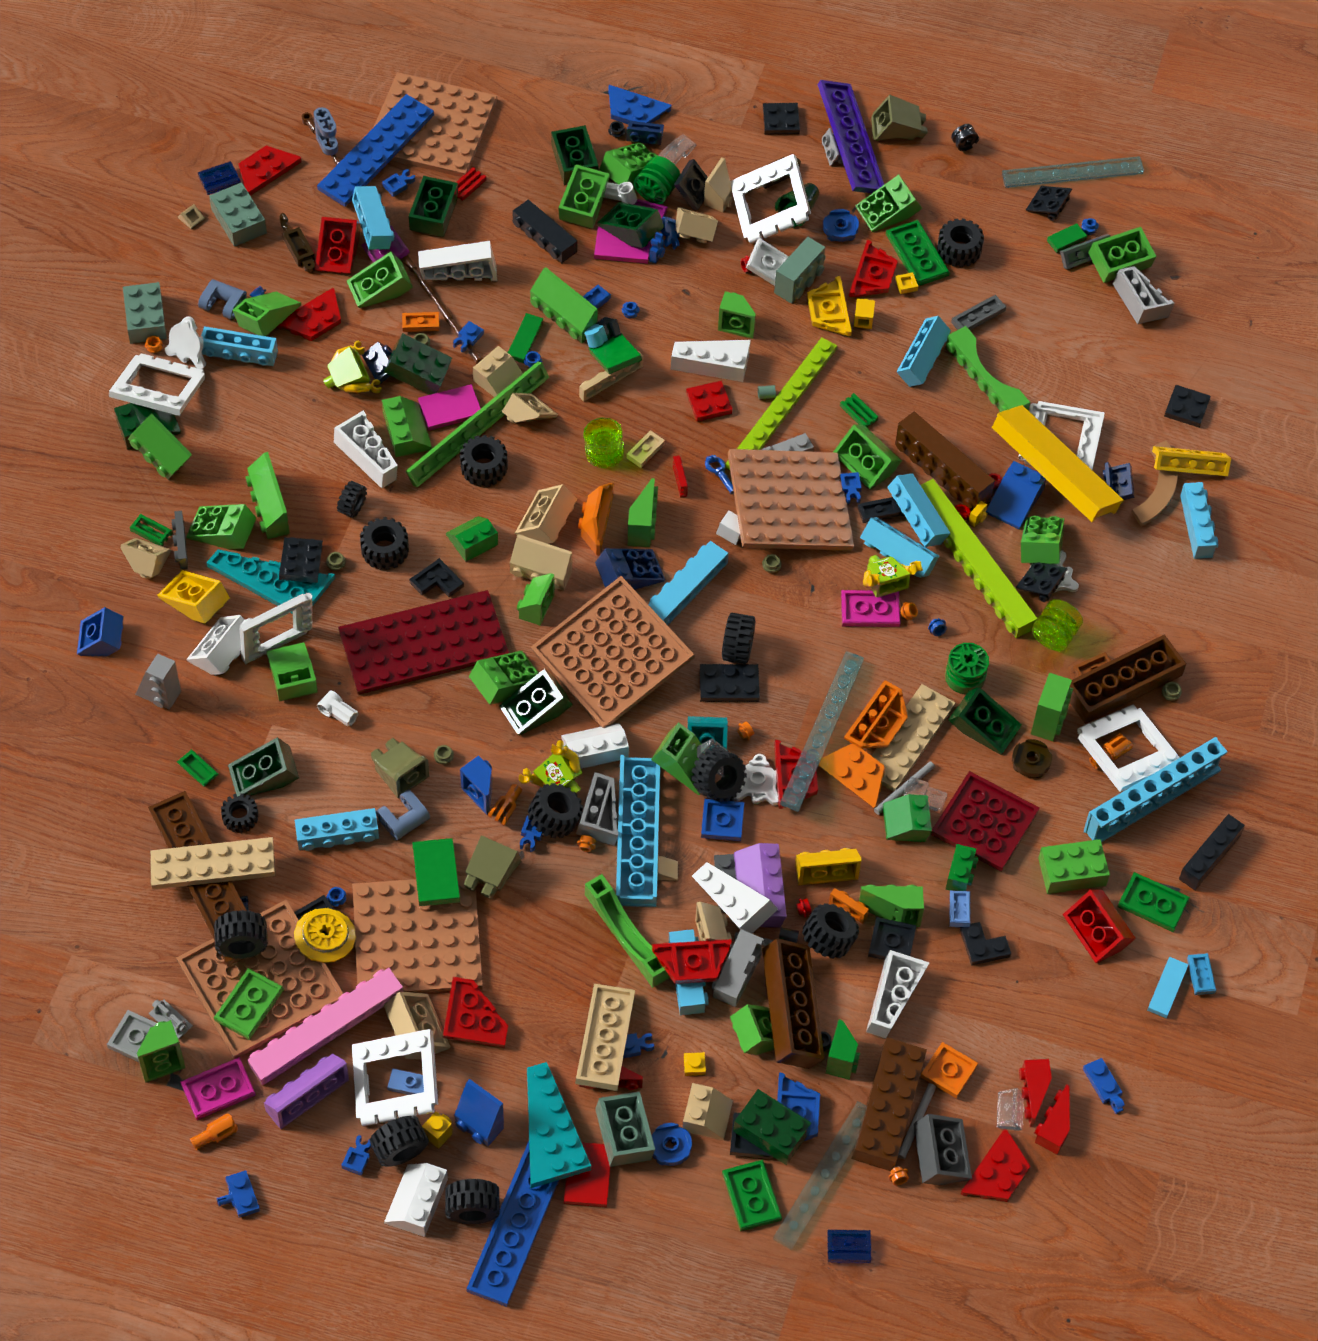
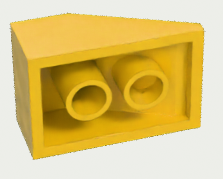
(195, 595)

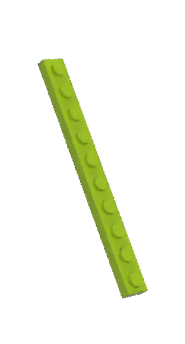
(788, 396)

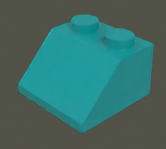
(709, 728)

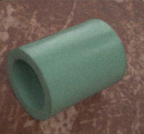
(766, 392)

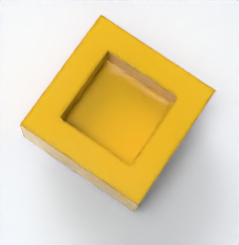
(906, 283)
(978, 514)
(694, 1064)

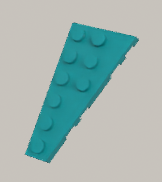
(263, 577)
(553, 1140)

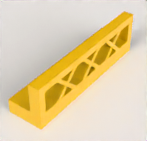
(1191, 461)

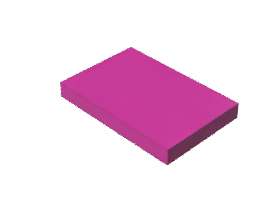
(611, 248)
(449, 407)
(863, 609)
(218, 1088)

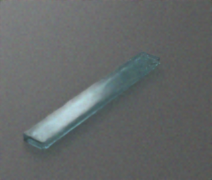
(1072, 172)
(821, 1180)

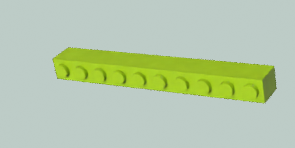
(981, 566)

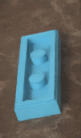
(1167, 987)

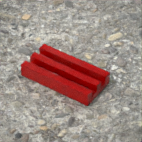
(466, 180)
(680, 476)

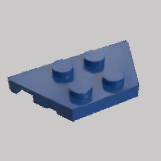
(630, 106)
(801, 1101)

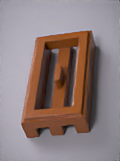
(1076, 669)

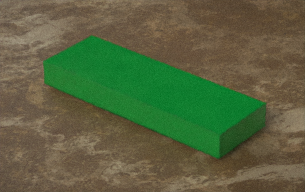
(525, 337)

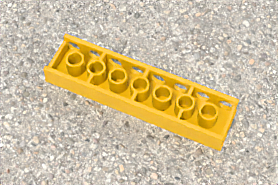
(1056, 463)

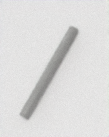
(899, 792)
(919, 1114)

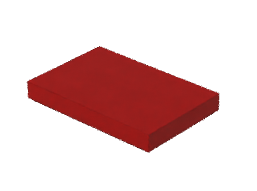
(591, 1186)

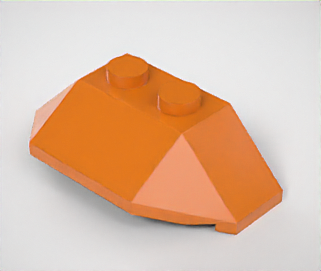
(596, 516)
(879, 719)

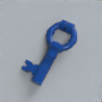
(720, 471)

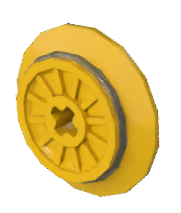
(324, 947)

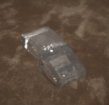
(676, 149)
(919, 787)

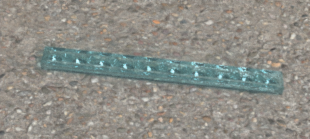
(821, 731)

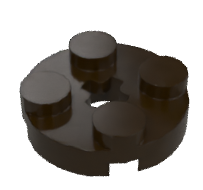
(1031, 768)

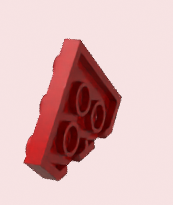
(473, 1016)

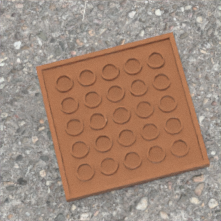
(455, 130)
(790, 500)
(612, 652)
(416, 942)
(305, 982)

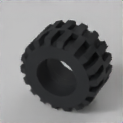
(964, 232)
(483, 472)
(380, 531)
(738, 638)
(732, 776)
(563, 801)
(830, 931)
(240, 934)
(399, 1141)
(472, 1201)

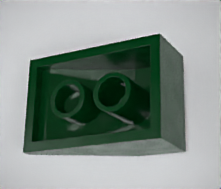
(632, 223)
(131, 416)
(536, 703)
(985, 721)
(264, 769)

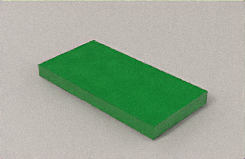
(917, 252)
(436, 872)

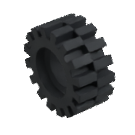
(352, 499)
(239, 823)

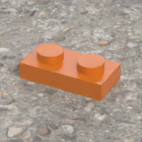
(420, 321)
(855, 908)

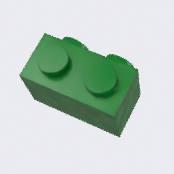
(962, 863)

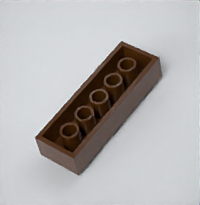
(943, 461)
(1126, 678)
(793, 1004)
(889, 1104)

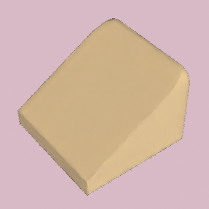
(191, 216)
(667, 869)

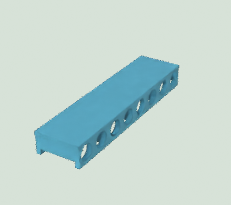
(1155, 791)
(638, 832)

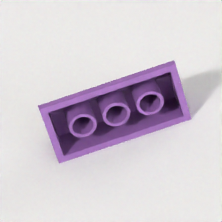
(761, 870)
(307, 1090)

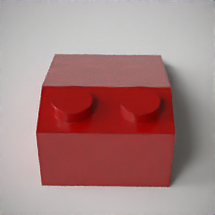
(337, 245)

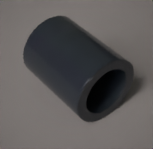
(789, 934)

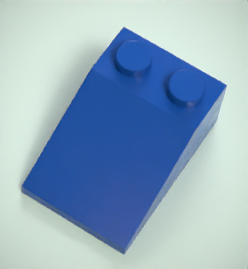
(1016, 495)
(479, 1114)

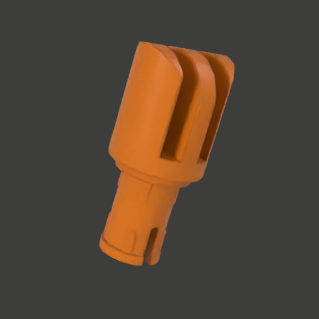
(1114, 748)
(506, 803)
(216, 1131)

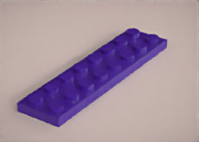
(851, 136)

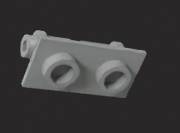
(831, 148)
(165, 1012)

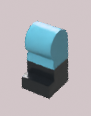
(602, 331)

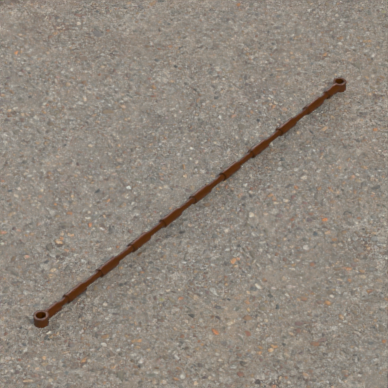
(427, 288)

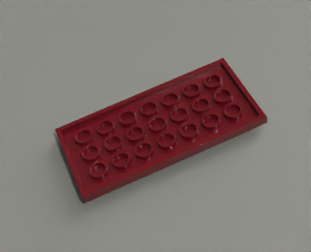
(422, 642)

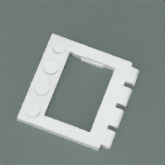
(757, 179)
(154, 399)
(1090, 432)
(302, 622)
(1139, 770)
(383, 1049)

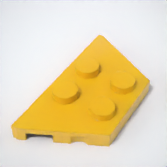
(829, 307)

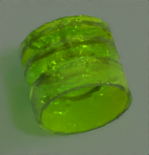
(603, 442)
(1057, 625)

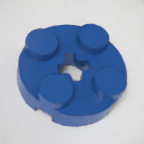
(840, 234)
(677, 1135)

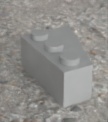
(1141, 297)
(160, 682)
(599, 811)
(738, 968)

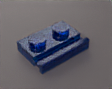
(218, 178)
(849, 1246)

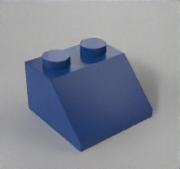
(100, 633)
(477, 782)

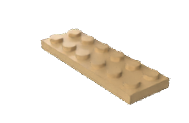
(925, 716)
(212, 863)
(605, 1037)

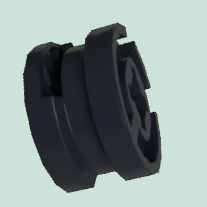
(965, 138)

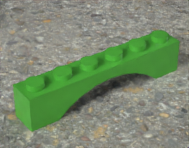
(963, 347)
(611, 911)

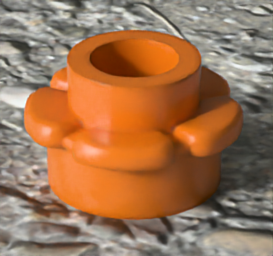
(151, 341)
(909, 610)
(745, 730)
(586, 843)
(899, 1176)

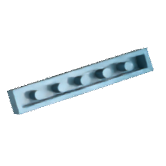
(689, 582)

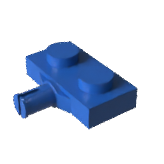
(240, 1194)

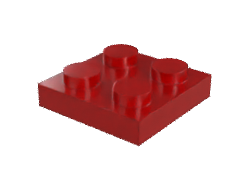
(709, 401)

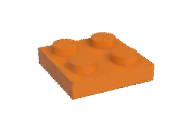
(949, 1070)

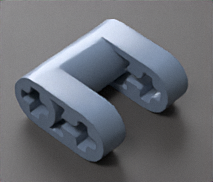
(325, 131)
(224, 292)
(407, 822)

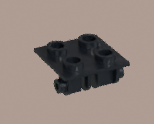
(1050, 201)
(1042, 579)

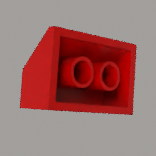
(1098, 925)

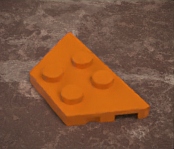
(856, 771)

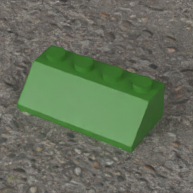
(563, 305)
(268, 497)

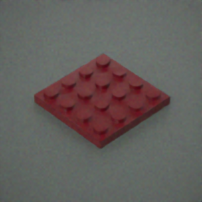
(986, 820)

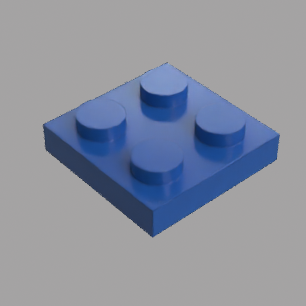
(722, 820)

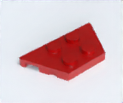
(265, 167)
(873, 272)
(314, 317)
(785, 763)
(692, 960)
(999, 1171)

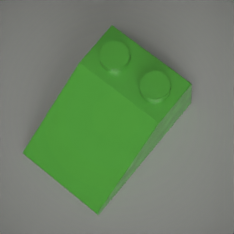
(583, 196)
(380, 281)

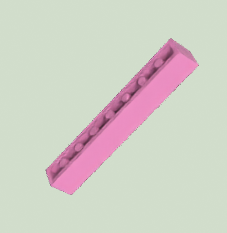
(324, 1026)

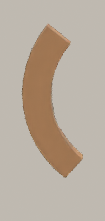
(1161, 495)

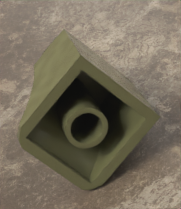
(898, 120)
(400, 766)
(491, 866)

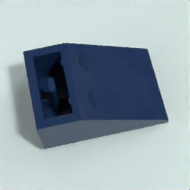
(636, 566)

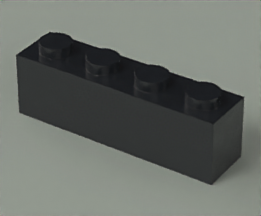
(544, 231)
(1211, 852)

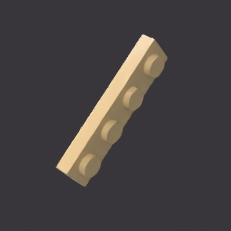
(604, 380)

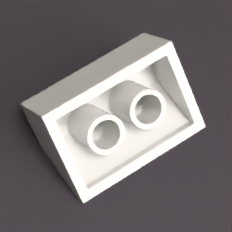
(218, 646)
(598, 745)
(417, 1198)

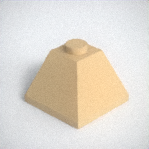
(718, 188)
(527, 408)
(145, 557)

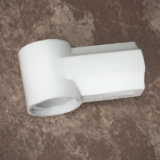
(623, 192)
(334, 706)

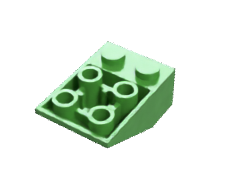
(626, 162)
(888, 205)
(264, 312)
(643, 517)
(222, 525)
(1042, 540)
(292, 671)
(502, 675)
(679, 754)
(894, 902)

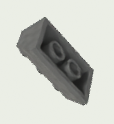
(942, 1150)

